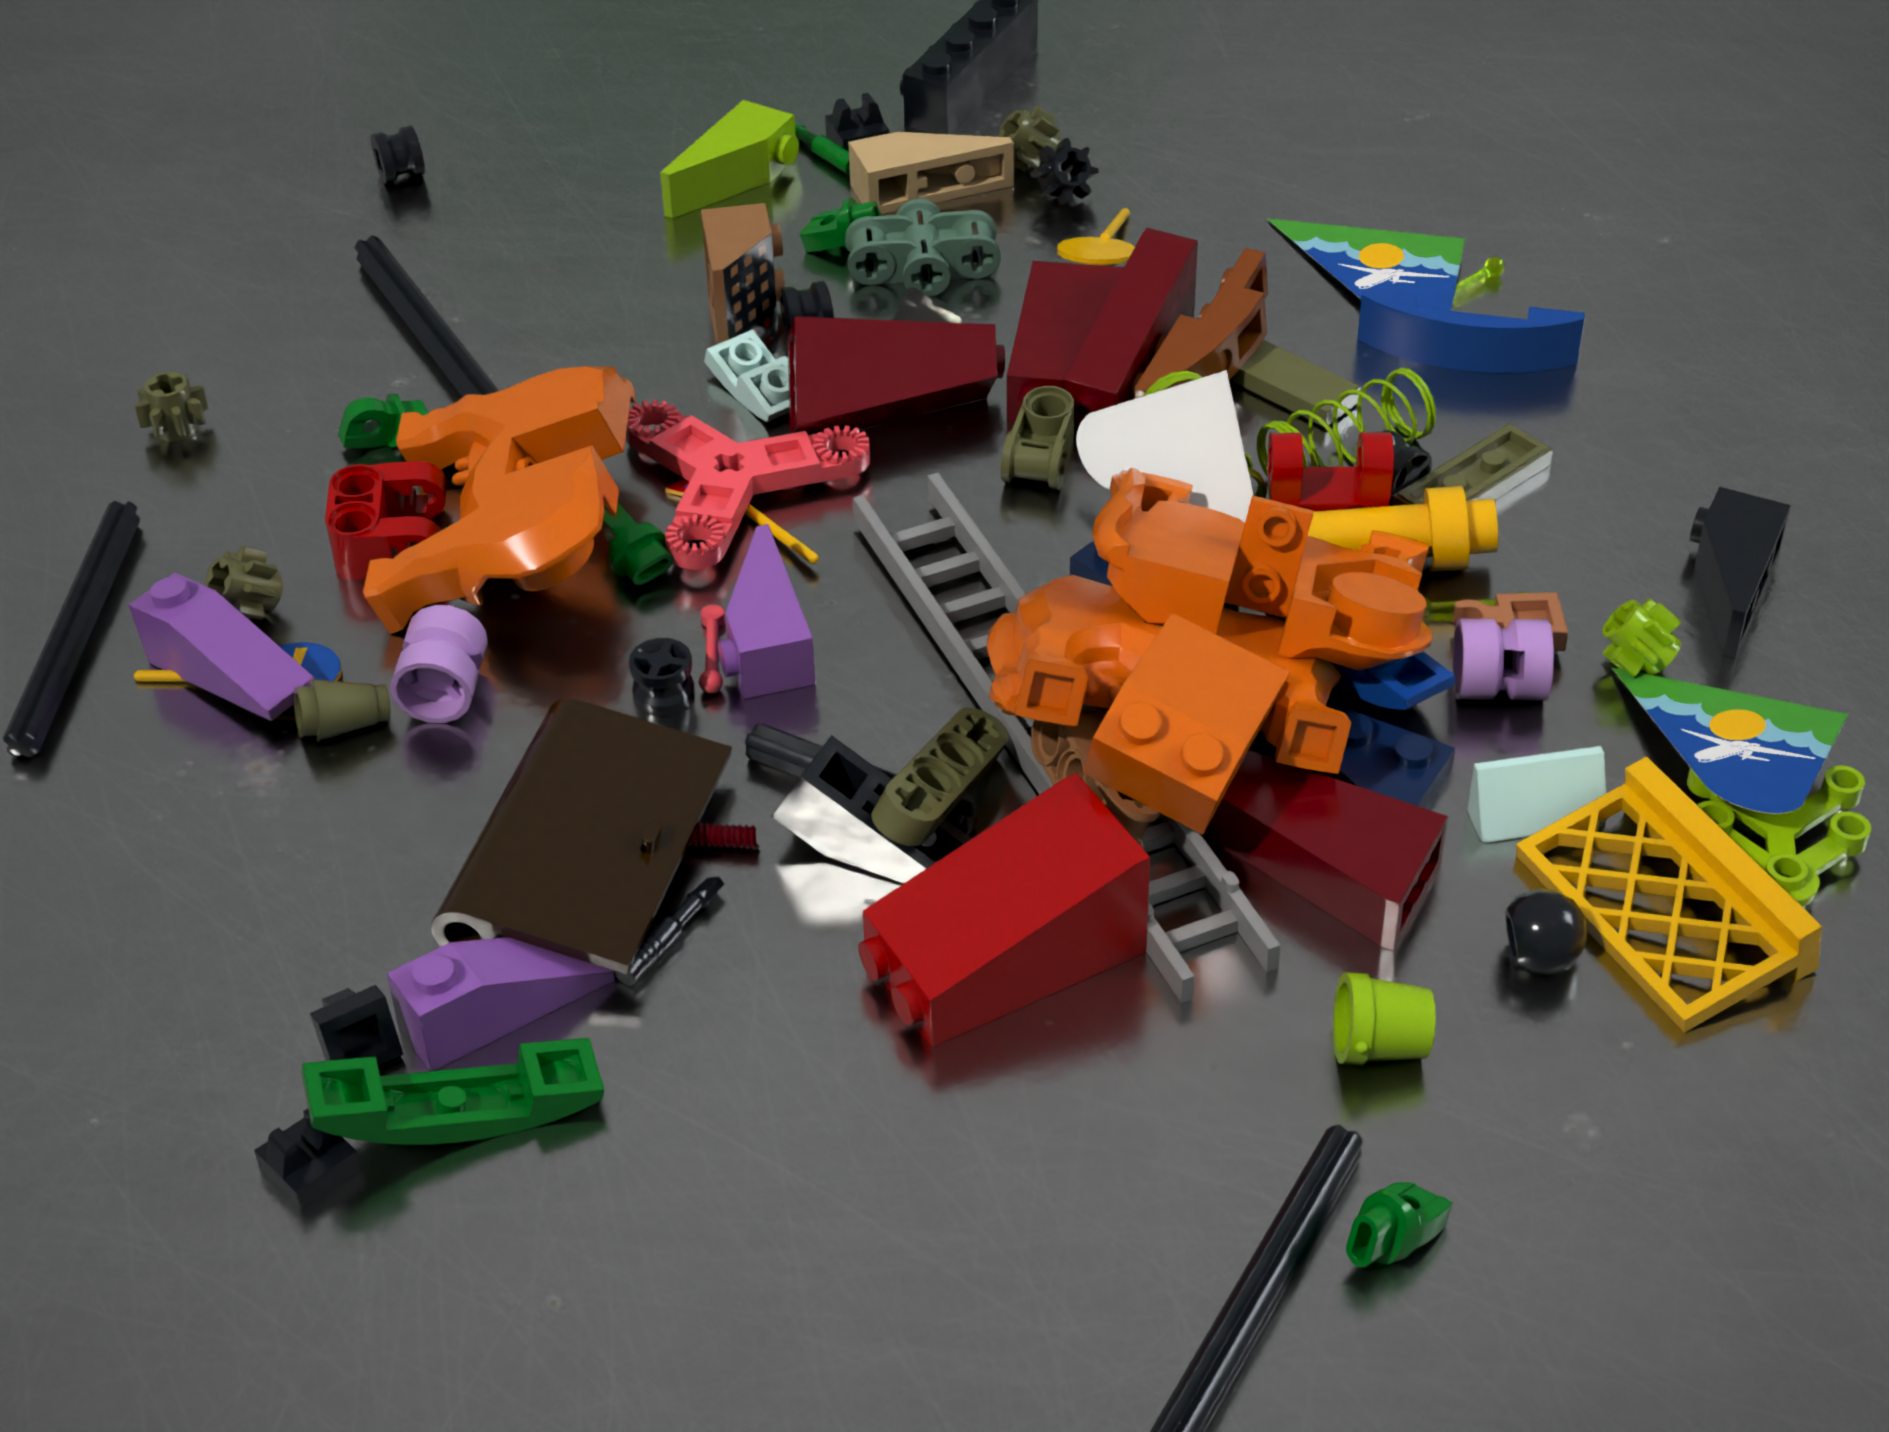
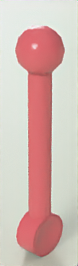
(712, 618)

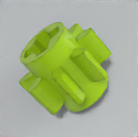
(1641, 637)

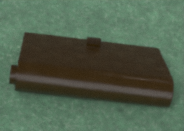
(570, 832)

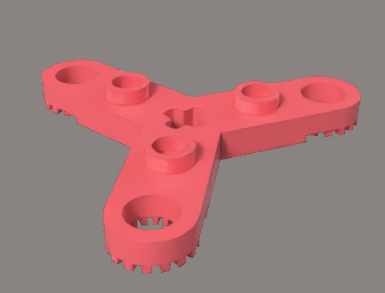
(729, 473)

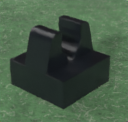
(855, 124)
(356, 1026)
(306, 1161)

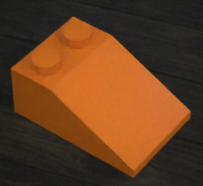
(1184, 722)

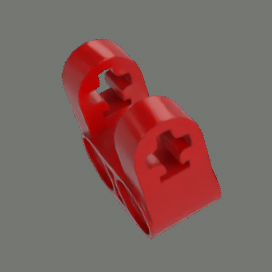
(1331, 487)
(378, 512)

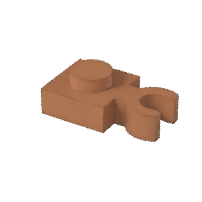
(1519, 606)

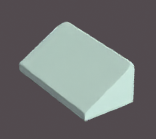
(1533, 791)

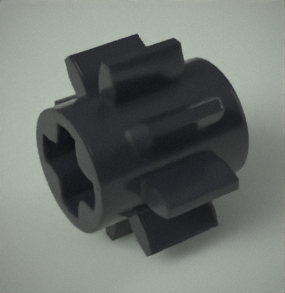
(1072, 162)

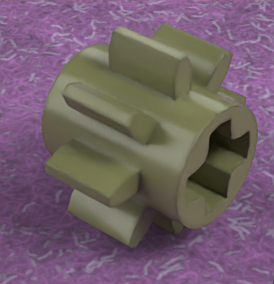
(1030, 134)
(171, 406)
(246, 581)

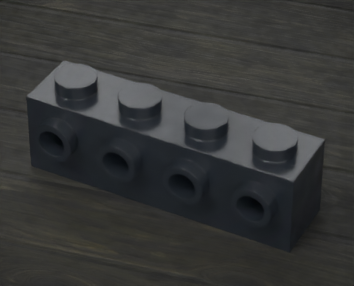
(968, 64)

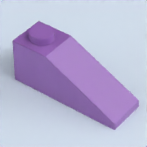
(765, 626)
(215, 646)
(482, 991)

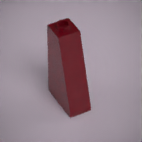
(1140, 309)
(1054, 323)
(885, 369)
(1332, 843)

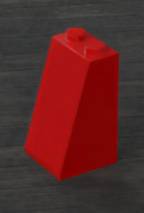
(1011, 915)

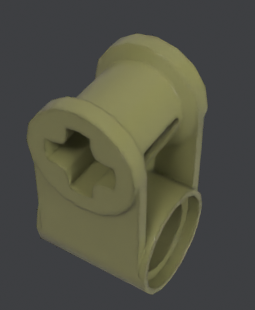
(1040, 438)

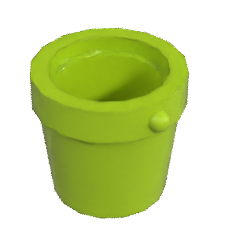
(1381, 1020)

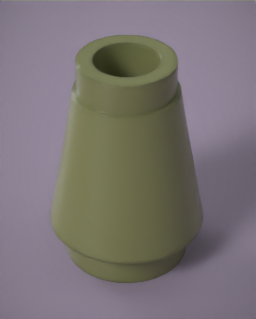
(338, 707)

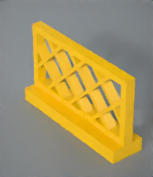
(1719, 873)

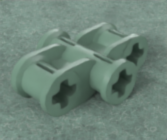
(946, 244)

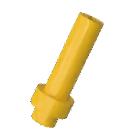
(1444, 520)

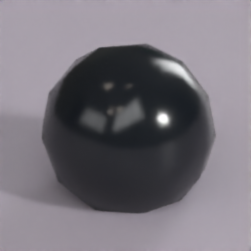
(1545, 931)

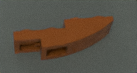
(1223, 333)

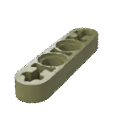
(939, 776)

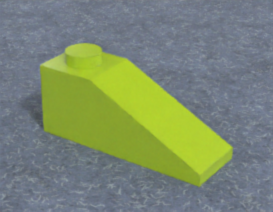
(732, 157)

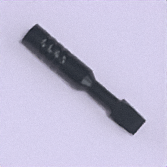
(669, 930)

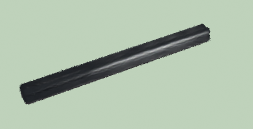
(423, 319)
(71, 631)
(1261, 1284)

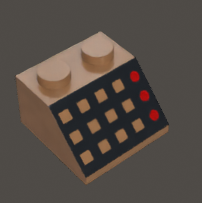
(741, 269)

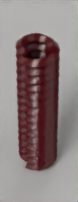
(725, 836)

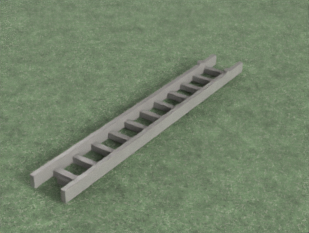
(1205, 867)

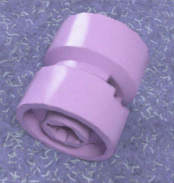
(1480, 659)
(439, 664)

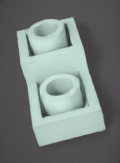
(751, 374)

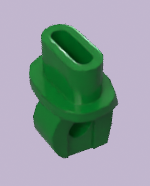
(829, 228)
(385, 421)
(635, 548)
(1395, 1223)

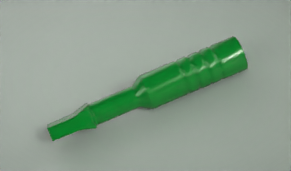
(824, 148)

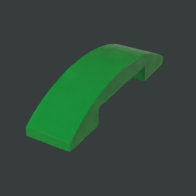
(452, 1104)

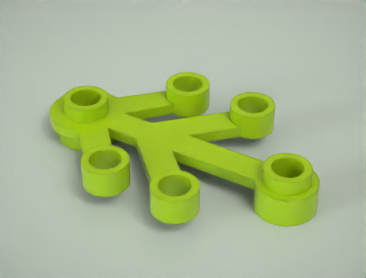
(1797, 872)

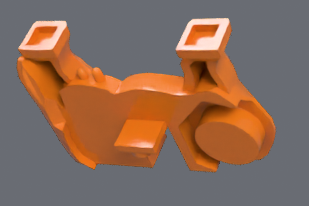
(527, 494)
(1194, 559)
(1081, 642)

